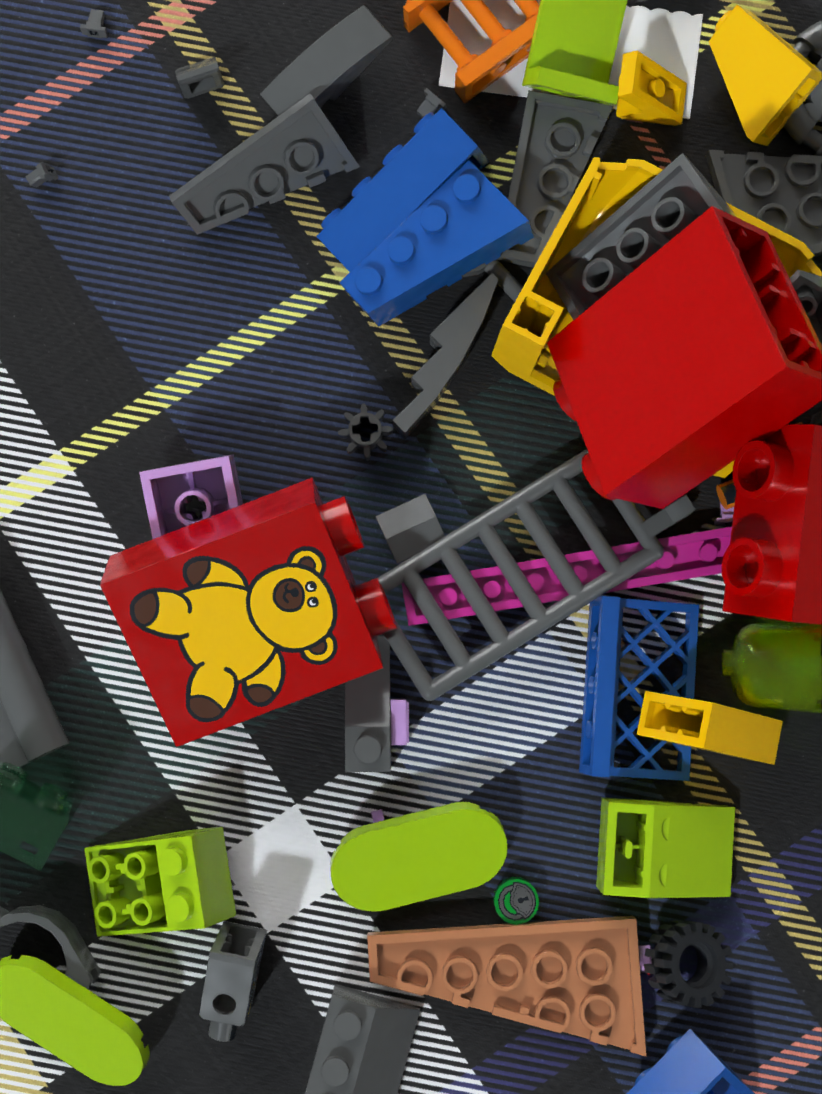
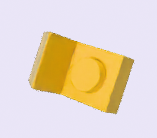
(649, 91)

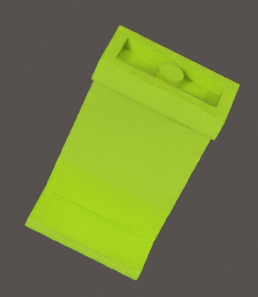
(575, 49)

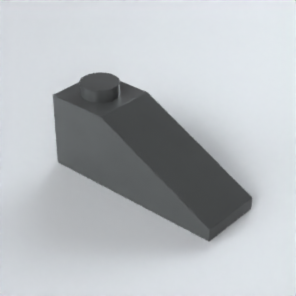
(369, 718)

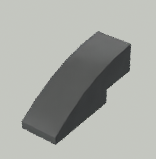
(329, 62)

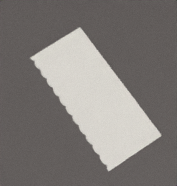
(660, 35)

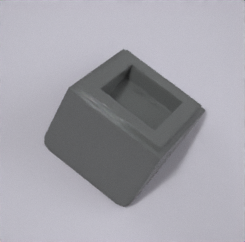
(199, 78)

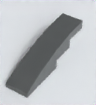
(453, 343)

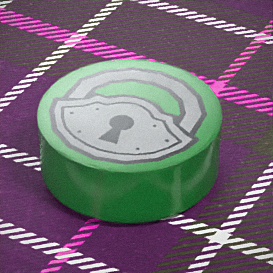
(516, 900)

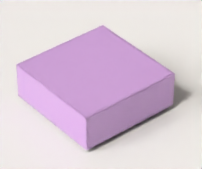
(399, 722)

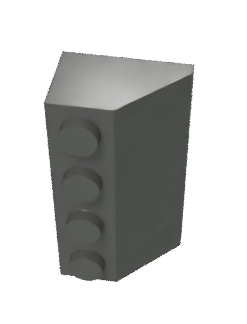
(633, 234)
(362, 1044)

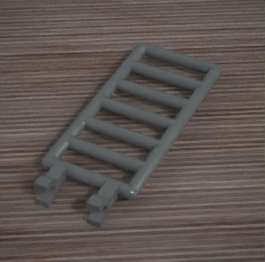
(541, 618)

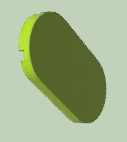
(418, 856)
(71, 1021)

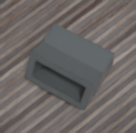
(410, 527)

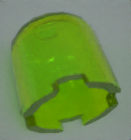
(777, 666)

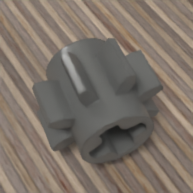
(355, 426)

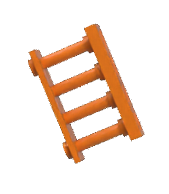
(475, 71)

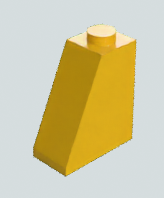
(761, 73)
(709, 727)

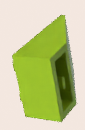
(664, 849)
(161, 883)

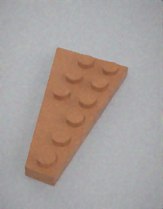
(543, 973)

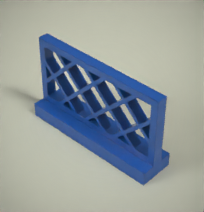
(603, 680)

